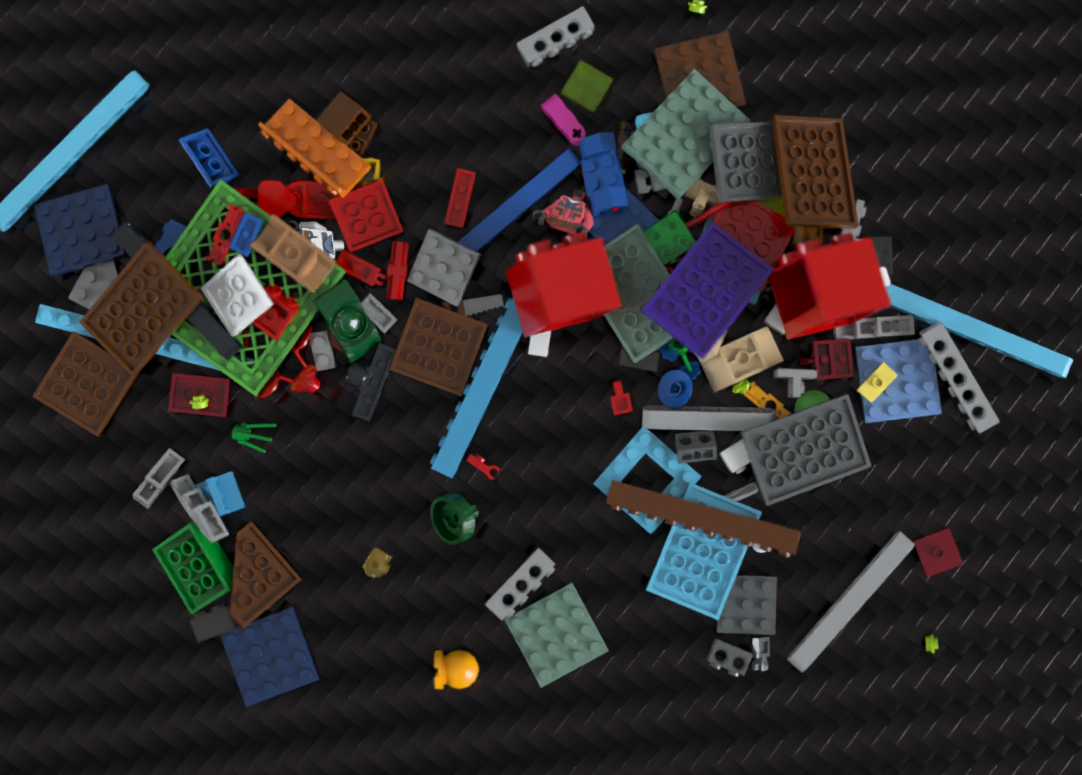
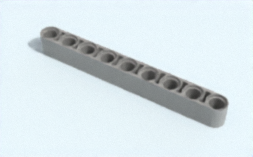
(850, 601)

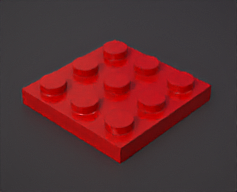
(366, 215)

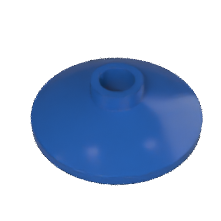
(668, 389)

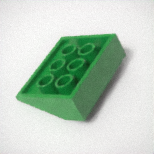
(195, 567)

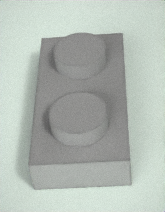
(322, 350)

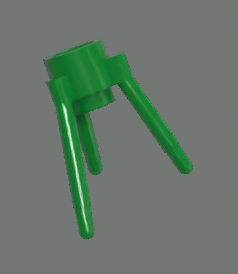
(242, 433)

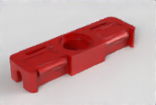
(221, 247)

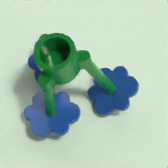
(675, 348)

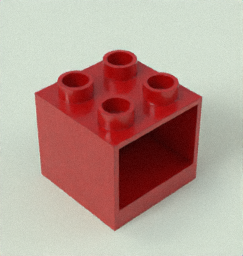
(562, 284)
(828, 285)

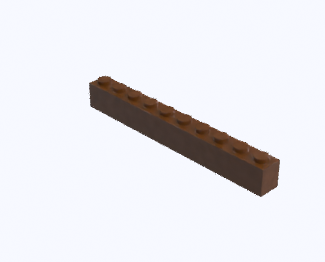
(703, 517)

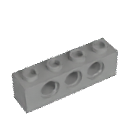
(560, 27)
(505, 610)

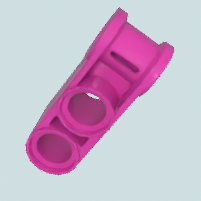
(563, 119)

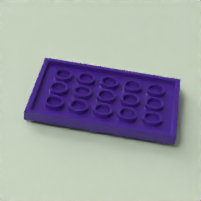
(707, 290)

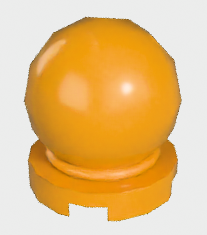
(456, 669)

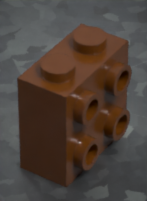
(344, 118)

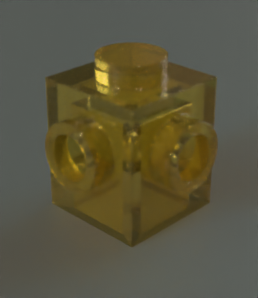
(377, 563)

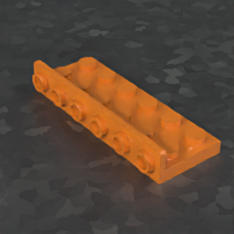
(315, 149)

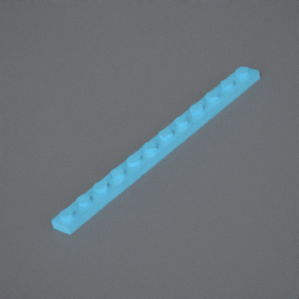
(70, 322)

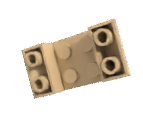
(741, 359)

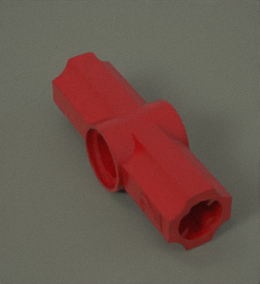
(397, 271)

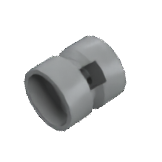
(641, 185)

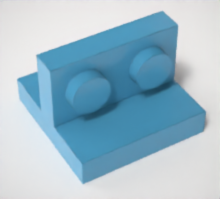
(222, 493)

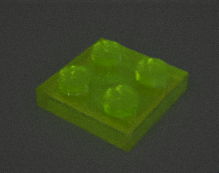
(587, 86)

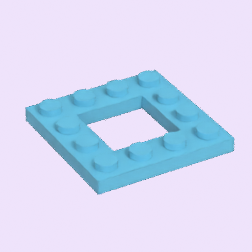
(648, 443)

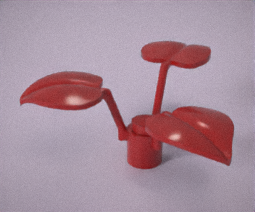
(304, 381)

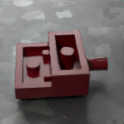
(830, 359)

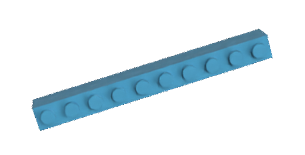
(479, 392)

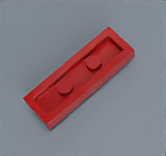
(460, 198)

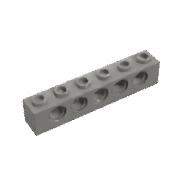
(987, 417)

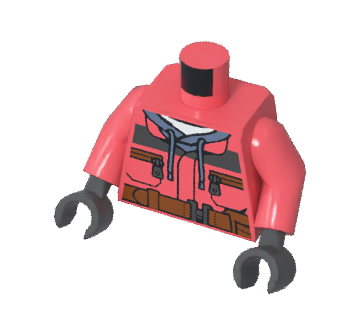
(567, 214)

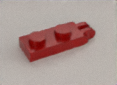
(360, 268)

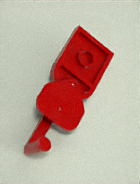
(278, 199)

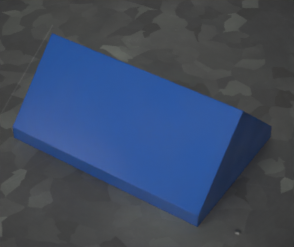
(208, 158)

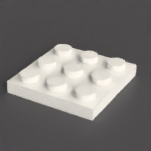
(236, 296)

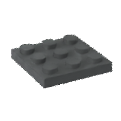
(750, 606)

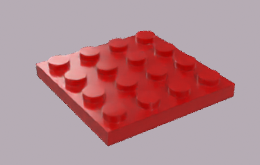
(757, 229)

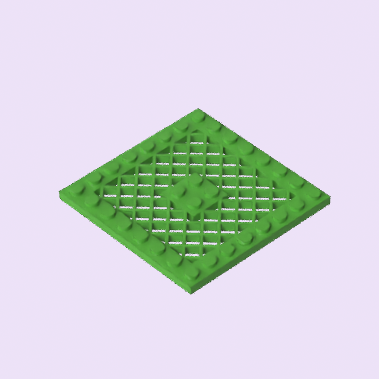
(179, 256)

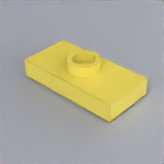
(877, 382)

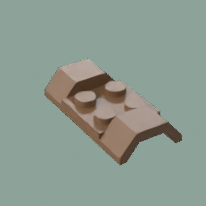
(294, 254)

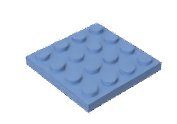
(911, 392)

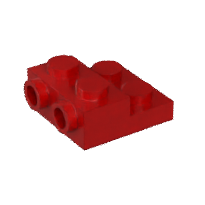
(279, 315)

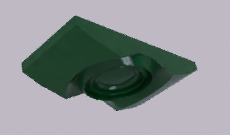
(348, 321)

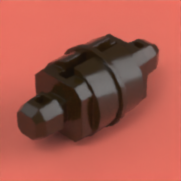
(621, 137)

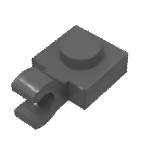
(761, 651)

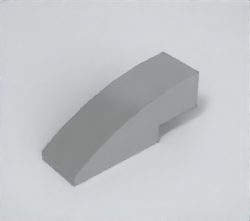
(158, 478)

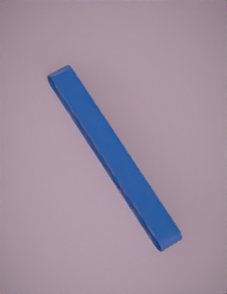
(521, 201)

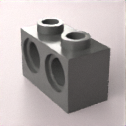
(695, 446)
(731, 653)

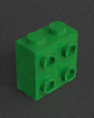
(670, 237)

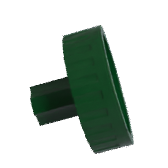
(453, 518)

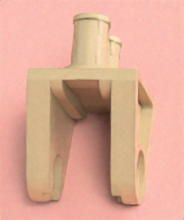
(703, 194)

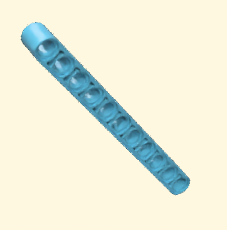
(71, 149)
(979, 332)

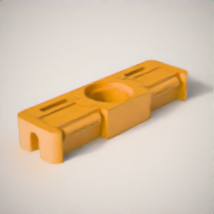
(759, 398)

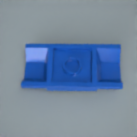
(602, 172)

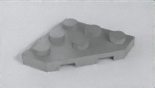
(93, 283)

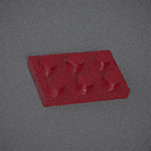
(186, 386)

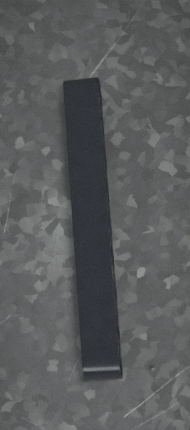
(201, 317)

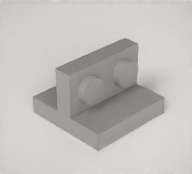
(794, 377)

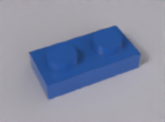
(246, 234)

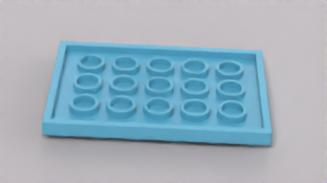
(700, 567)

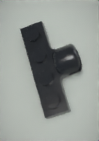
(370, 380)

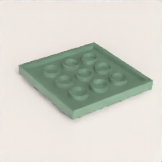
(556, 635)

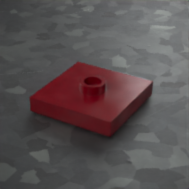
(937, 552)

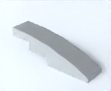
(876, 328)
(198, 508)

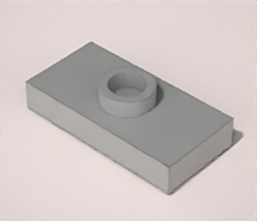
(378, 313)

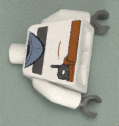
(319, 236)

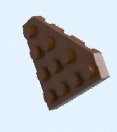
(258, 576)

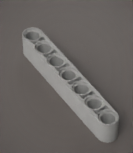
(705, 417)

